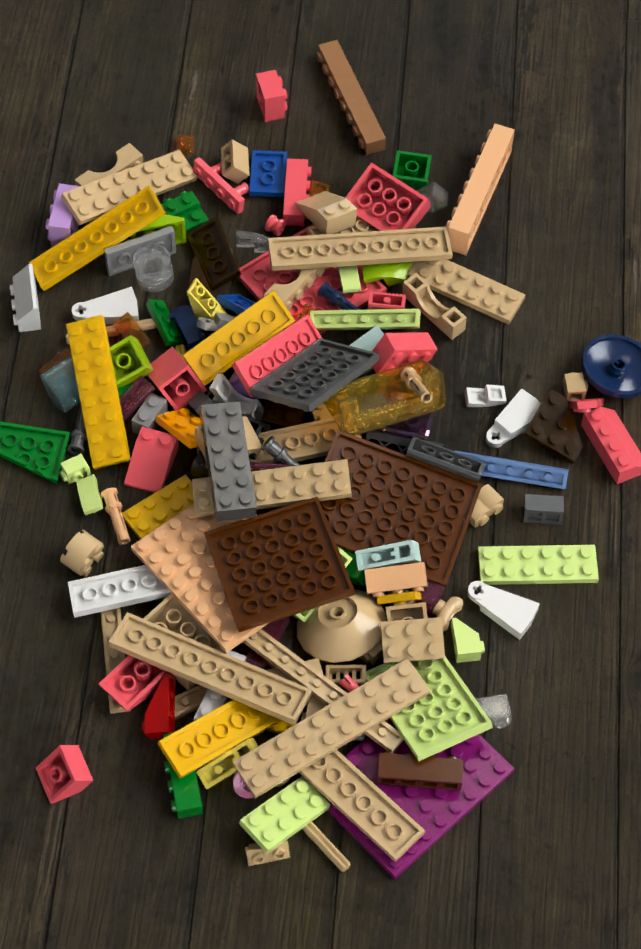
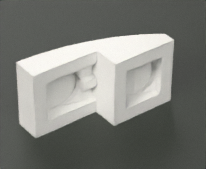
(489, 396)

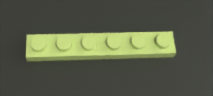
(366, 319)

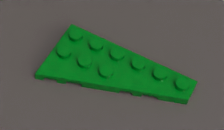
(34, 448)

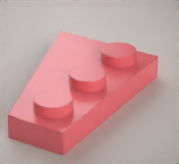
(585, 405)

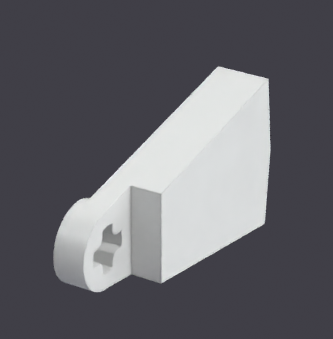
(110, 306)
(513, 419)
(504, 608)

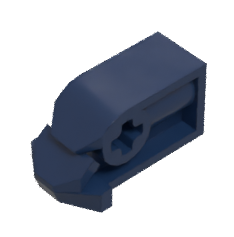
(187, 326)

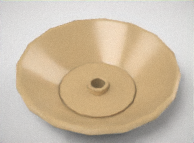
(342, 628)

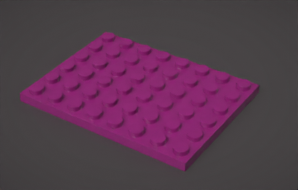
(430, 808)

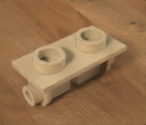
(256, 854)

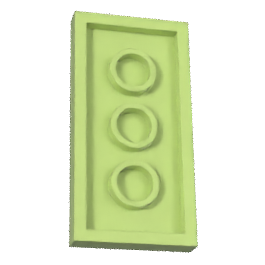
(284, 814)

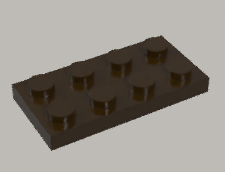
(214, 253)

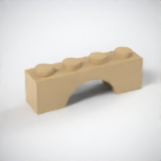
(126, 158)
(293, 291)
(448, 320)

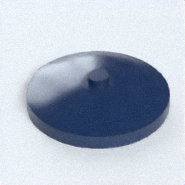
(613, 365)

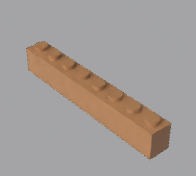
(351, 97)

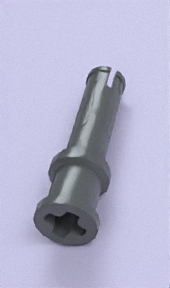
(78, 435)
(277, 452)

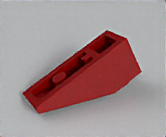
(161, 710)

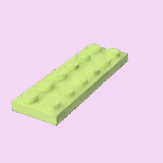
(538, 564)

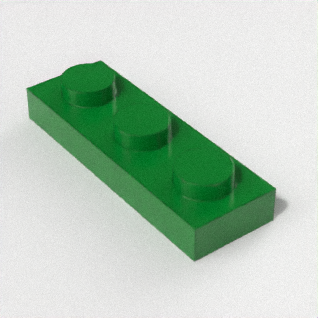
(166, 328)

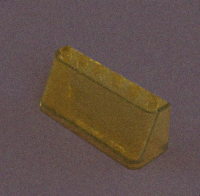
(385, 399)

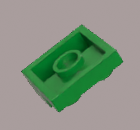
(187, 207)

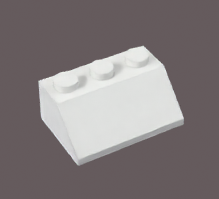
(26, 300)

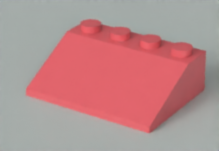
(387, 201)

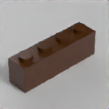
(427, 773)

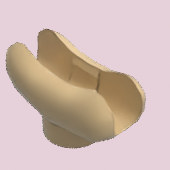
(447, 610)

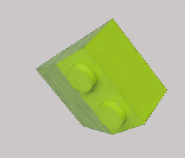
(165, 221)
(129, 361)

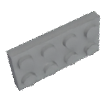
(120, 257)

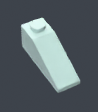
(388, 555)

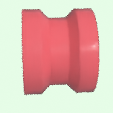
(275, 225)

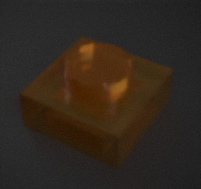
(185, 143)
(318, 187)

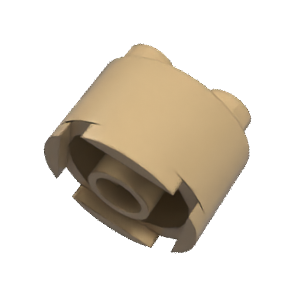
(82, 553)

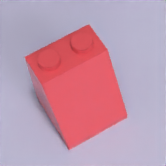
(175, 379)

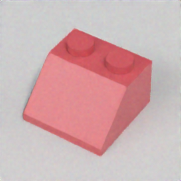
(64, 773)

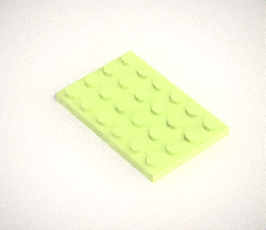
(443, 716)

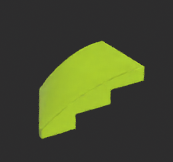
(391, 272)

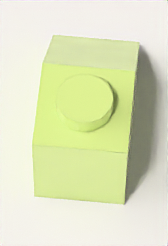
(466, 642)

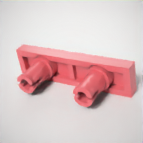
(219, 186)

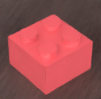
(271, 95)

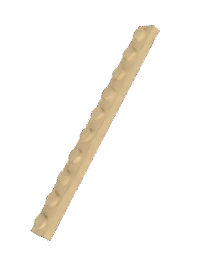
(321, 686)

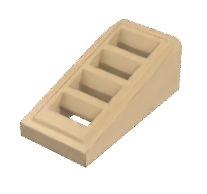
(340, 669)

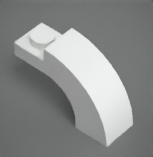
(225, 393)

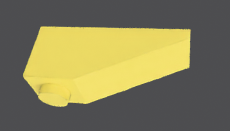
(223, 766)

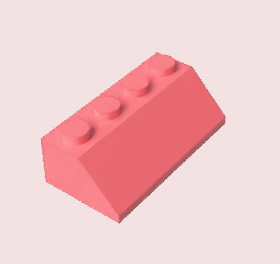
(613, 443)

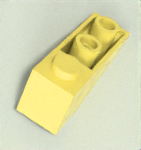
(202, 301)

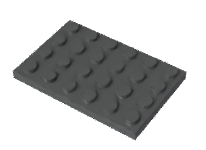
(314, 374)

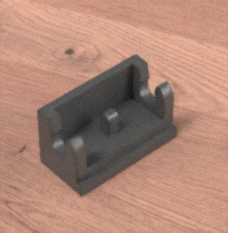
(543, 509)

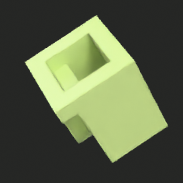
(74, 469)

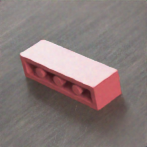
(296, 190)

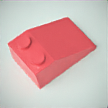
(151, 460)
(132, 682)

